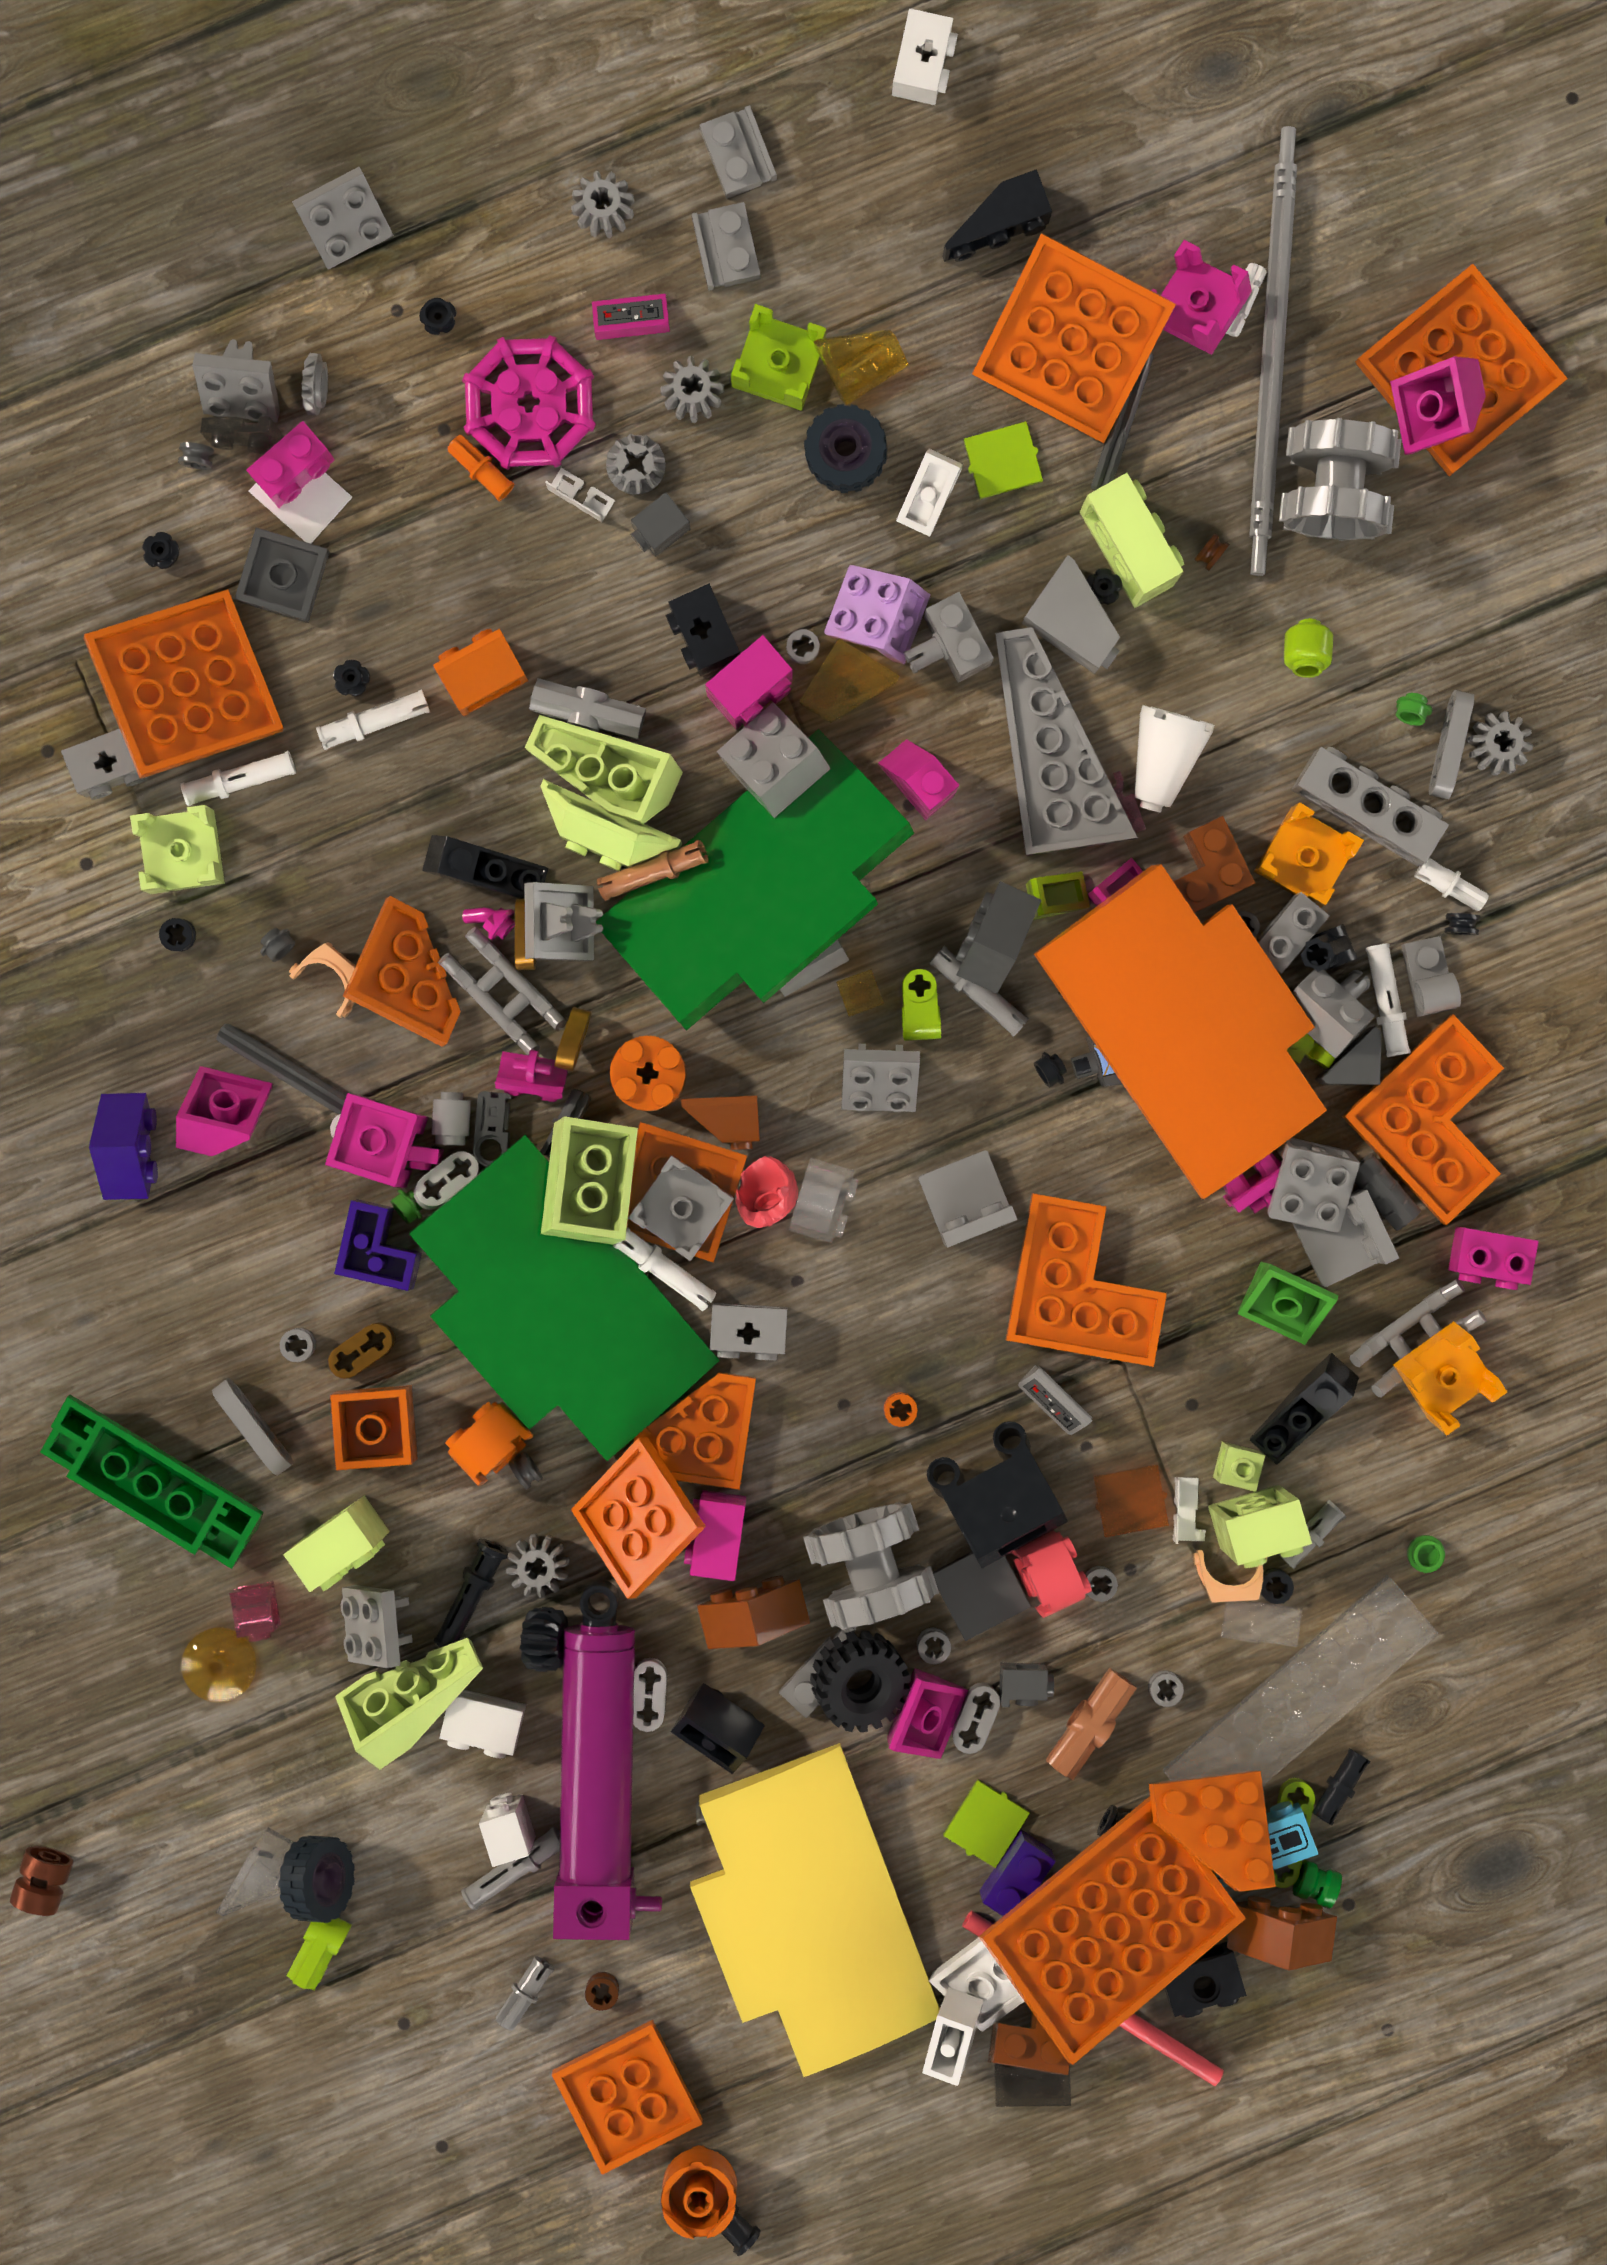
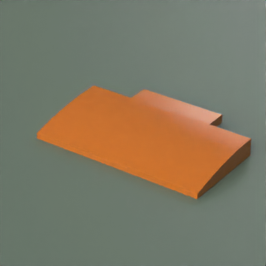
(1188, 1025)

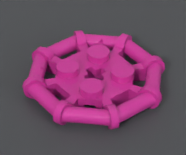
(513, 386)

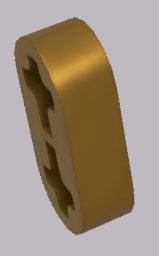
(520, 961)
(572, 1039)
(356, 1343)

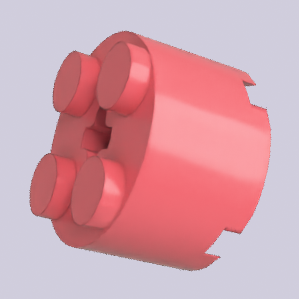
(1050, 1573)

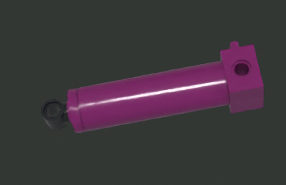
(597, 1778)

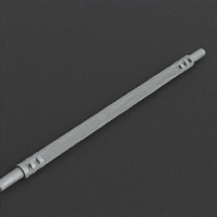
(1273, 351)

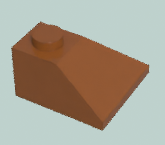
(727, 1118)

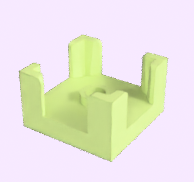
(179, 850)

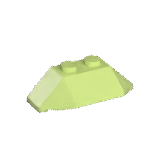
(595, 830)

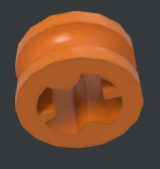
(905, 1399)

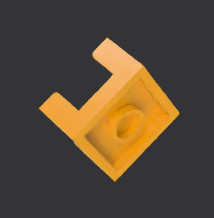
(1307, 855)
(1446, 1375)

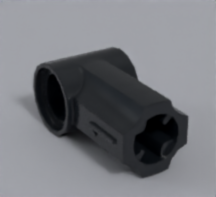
(1328, 949)

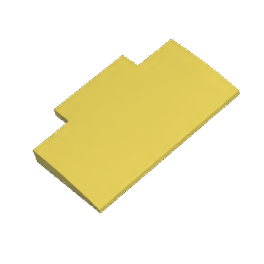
(810, 1912)

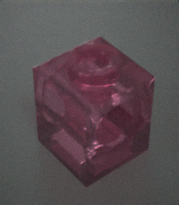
(255, 1610)

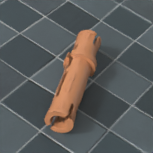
(665, 865)

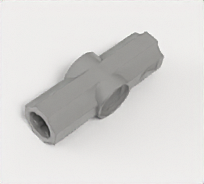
(587, 709)

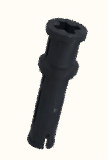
(477, 1579)

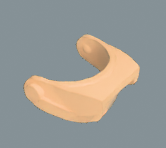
(331, 957)
(1227, 1593)

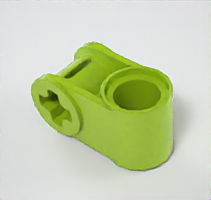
(920, 1014)

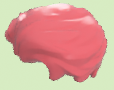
(766, 1192)

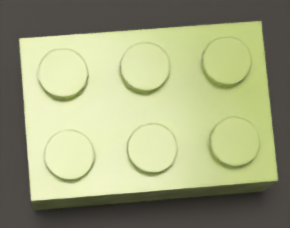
(1132, 539)
(589, 1180)
(1260, 1526)
(338, 1546)

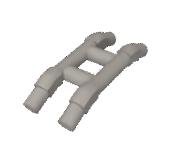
(502, 968)
(1392, 1333)

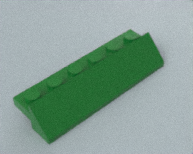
(150, 1484)

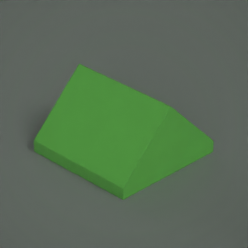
(1286, 1303)

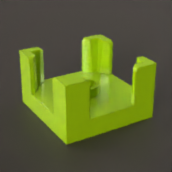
(777, 359)

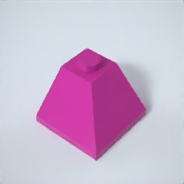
(1438, 402)
(219, 1111)

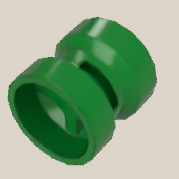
(1318, 1884)

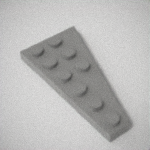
(1057, 774)

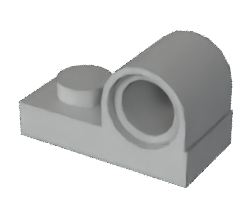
(1429, 978)

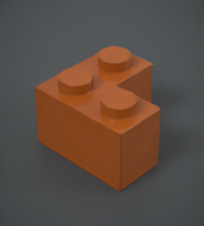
(1219, 866)
(753, 1614)
(1284, 1935)
(1026, 2048)

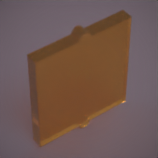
(1131, 1501)

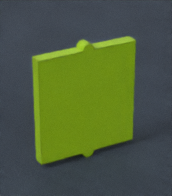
(1003, 460)
(986, 1823)

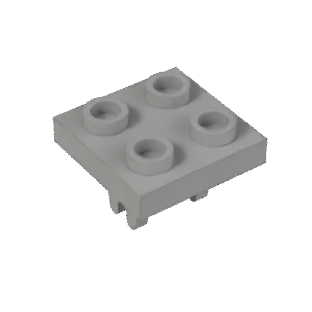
(343, 218)
(236, 384)
(560, 921)
(880, 1079)
(372, 1625)

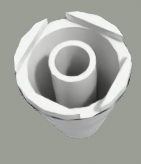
(1166, 754)

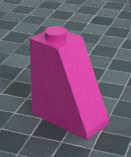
(919, 777)

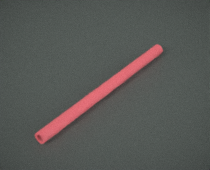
(1138, 2027)

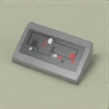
(1054, 1401)

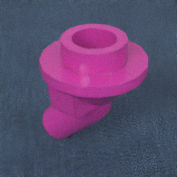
(495, 922)

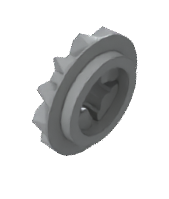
(314, 384)
(634, 481)

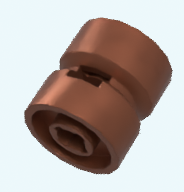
(39, 1887)

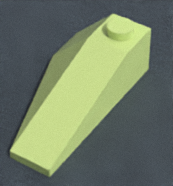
(610, 771)
(397, 1707)

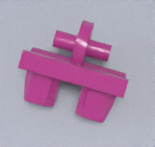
(531, 1076)
(1256, 1190)

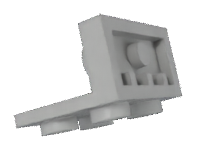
(1313, 1184)
(966, 1198)
(1352, 1249)

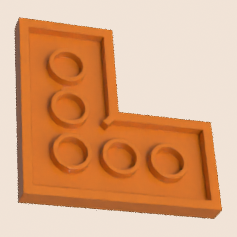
(1411, 1115)
(1060, 1301)

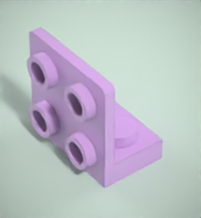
(878, 611)

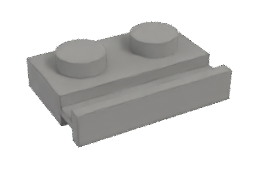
(738, 152)
(726, 246)

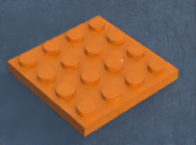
(1475, 323)
(1073, 338)
(183, 683)

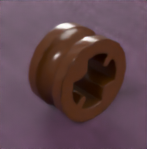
(1212, 552)
(590, 1992)

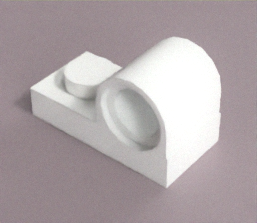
(929, 492)

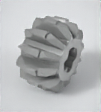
(602, 190)
(687, 378)
(1509, 735)
(530, 1554)

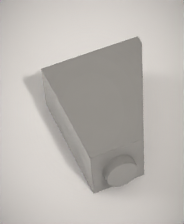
(1073, 619)

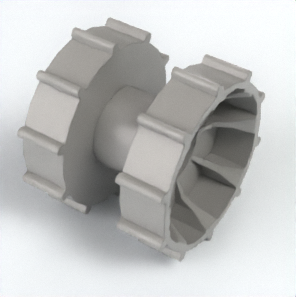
(1341, 457)
(877, 1585)

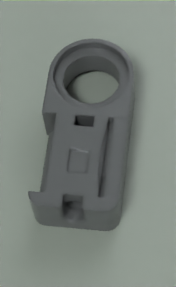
(491, 1122)

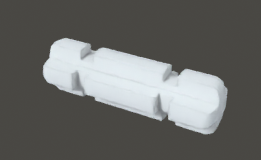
(1256, 276)

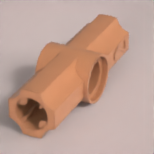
(1091, 1724)

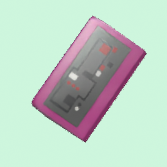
(630, 316)

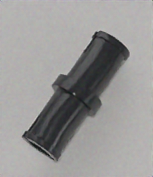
(1340, 1786)

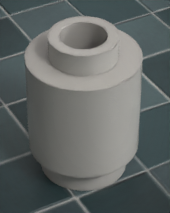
(451, 1119)

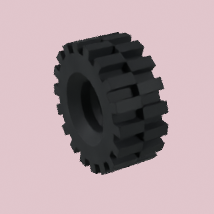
(874, 1699)

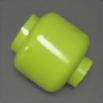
(1308, 648)

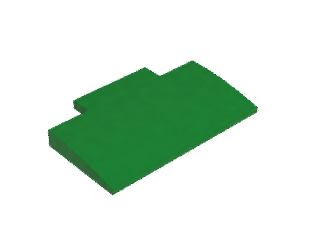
(766, 896)
(554, 1313)

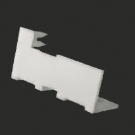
(590, 505)
(1187, 1503)

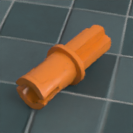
(480, 467)

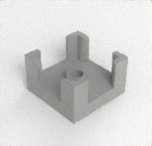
(681, 1207)

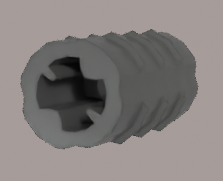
(1386, 1193)

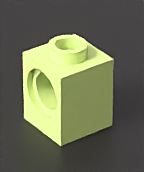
(1239, 1466)

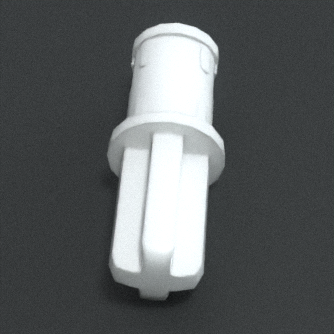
(1451, 884)

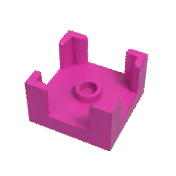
(1204, 298)
(375, 1140)

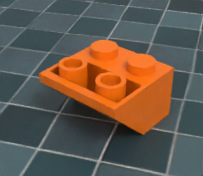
(480, 671)

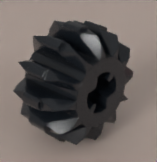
(543, 1639)

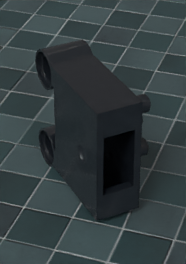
(1002, 1505)

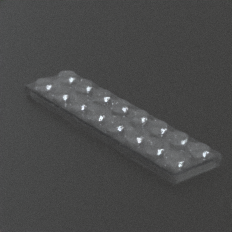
(1311, 1689)

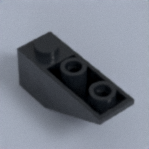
(1010, 210)
(481, 866)
(1306, 1408)

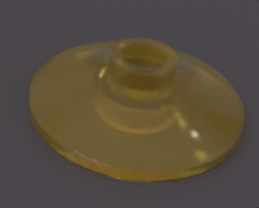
(232, 1653)

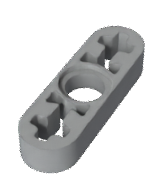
(1451, 744)
(252, 1427)

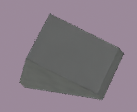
(1357, 1063)

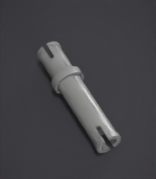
(989, 1001)
(508, 1873)

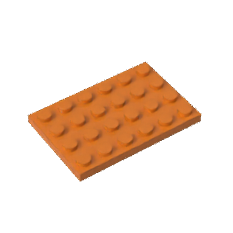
(1110, 1931)

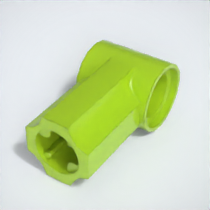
(320, 1944)

